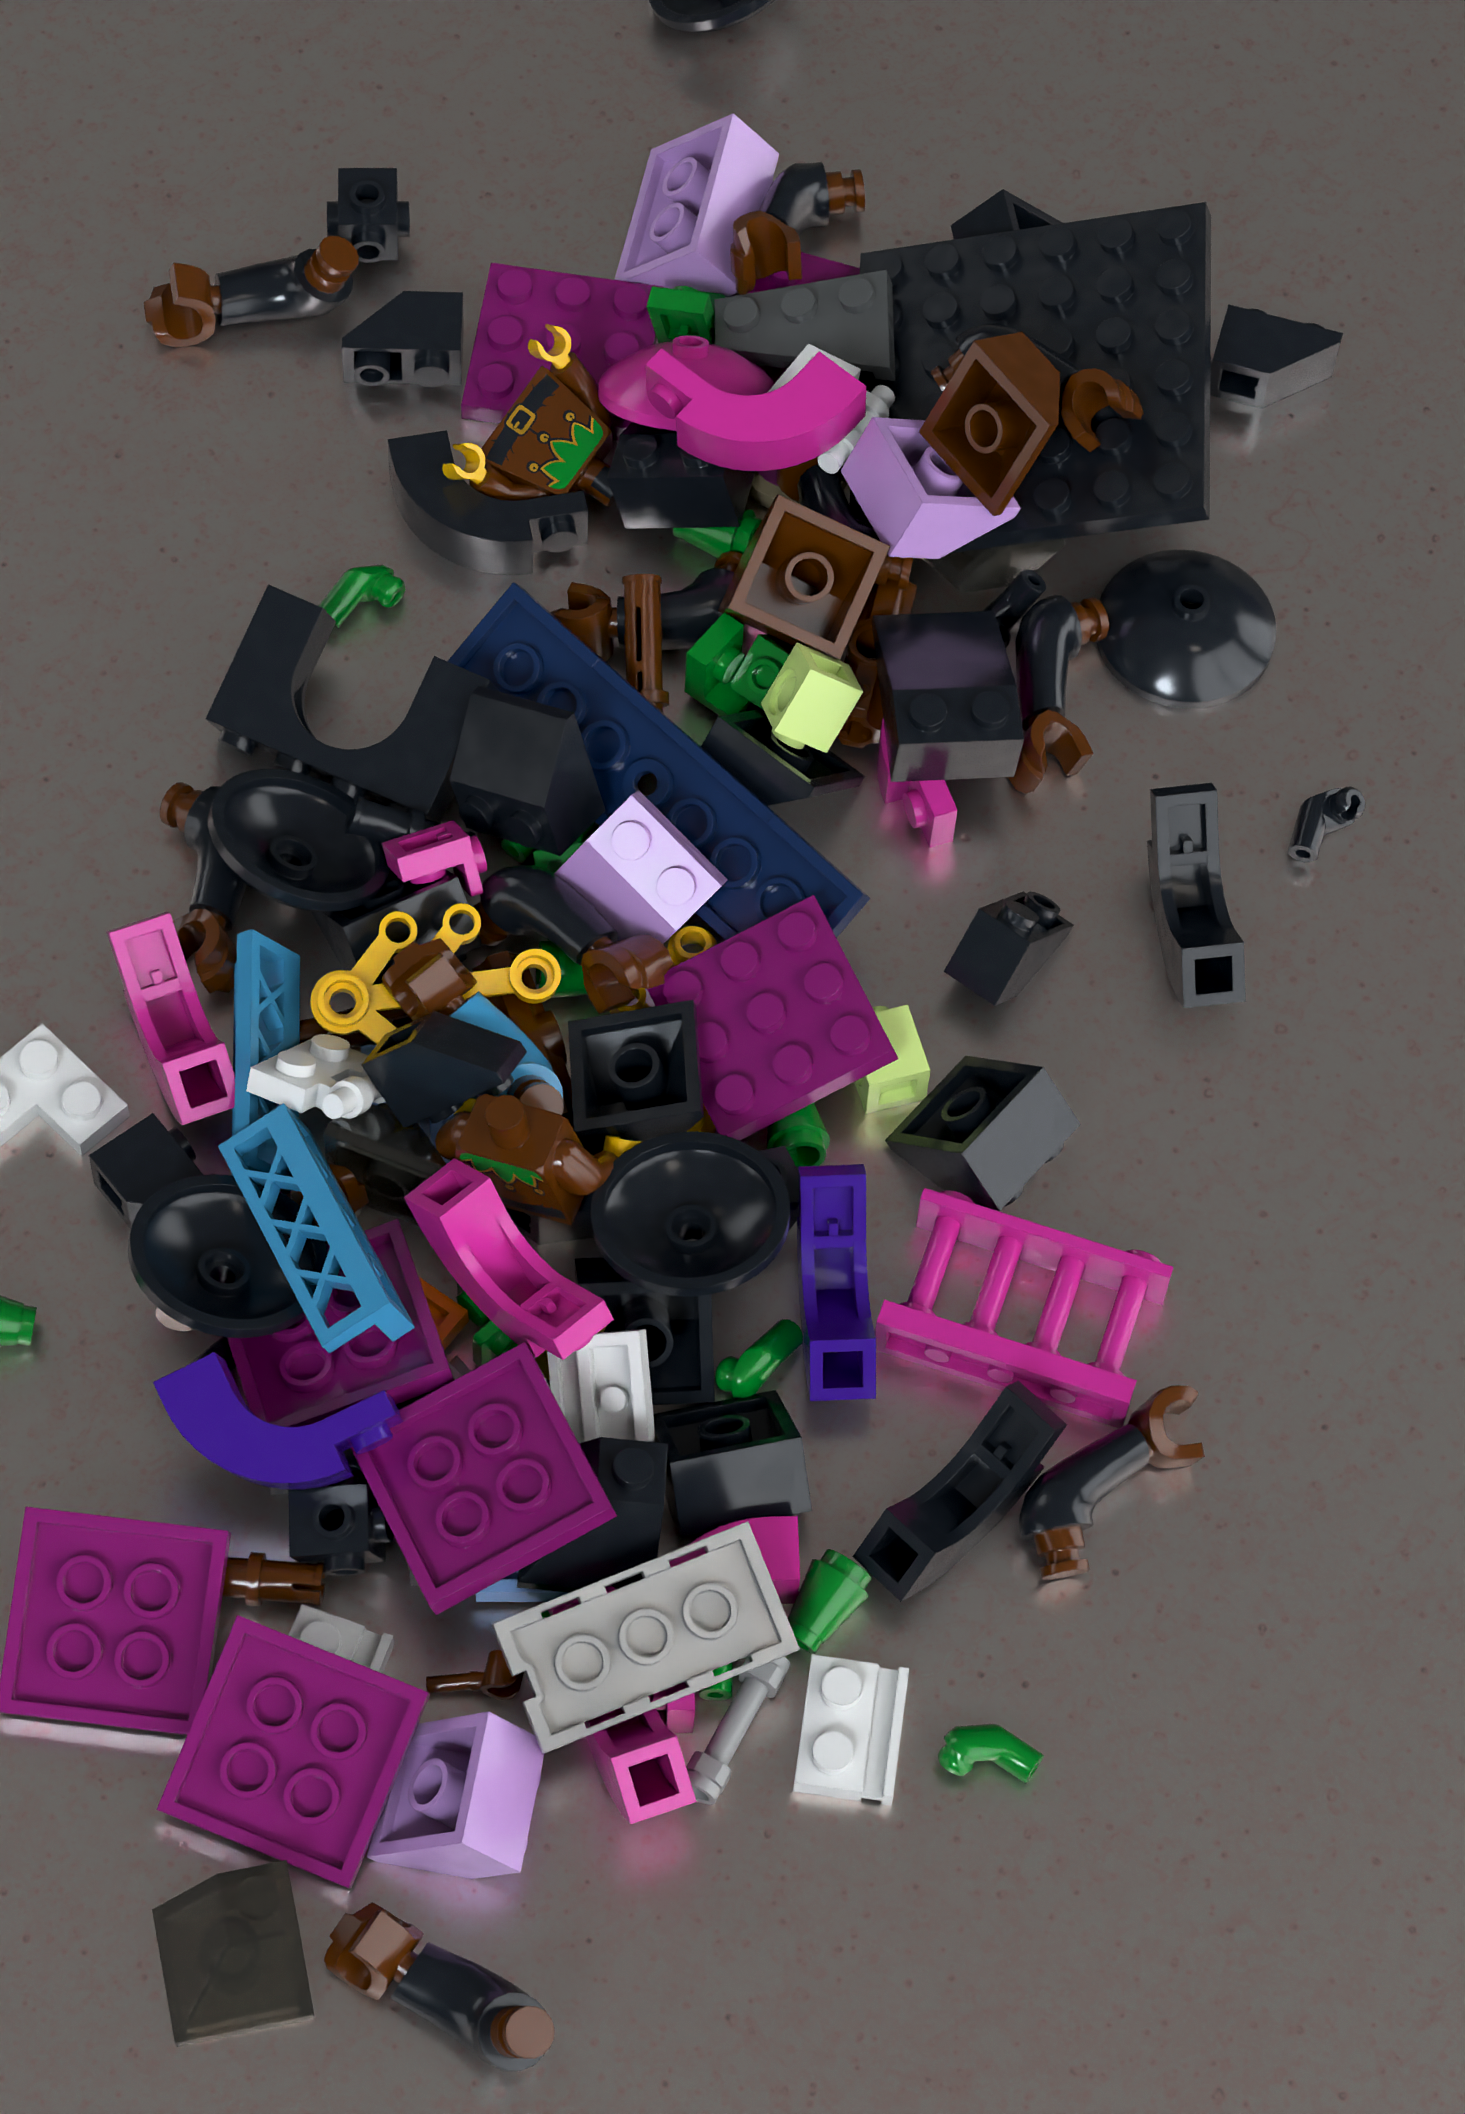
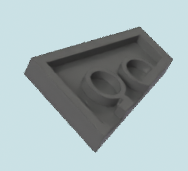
(838, 315)

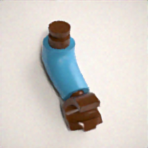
(433, 980)

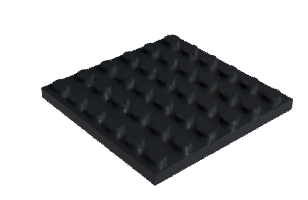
(1106, 297)

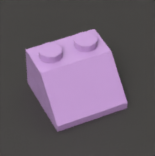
(913, 494)
(641, 872)
(462, 1799)

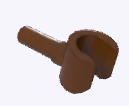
(494, 1681)

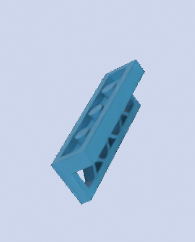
(263, 1026)
(336, 1223)

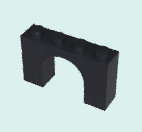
(265, 709)

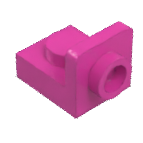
(429, 852)

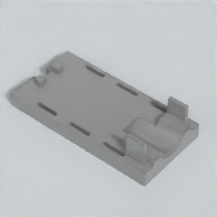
(646, 1637)

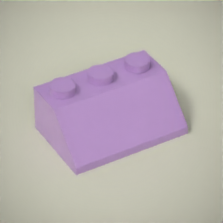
(690, 203)

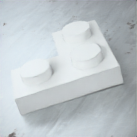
(51, 1082)

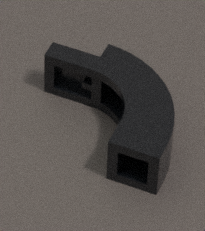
(473, 527)
(1188, 898)
(966, 1499)

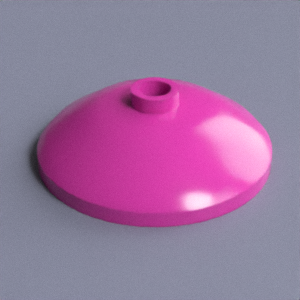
(624, 387)

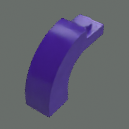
(834, 1283)
(223, 1429)

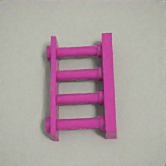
(976, 1350)

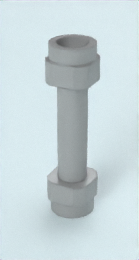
(710, 1769)

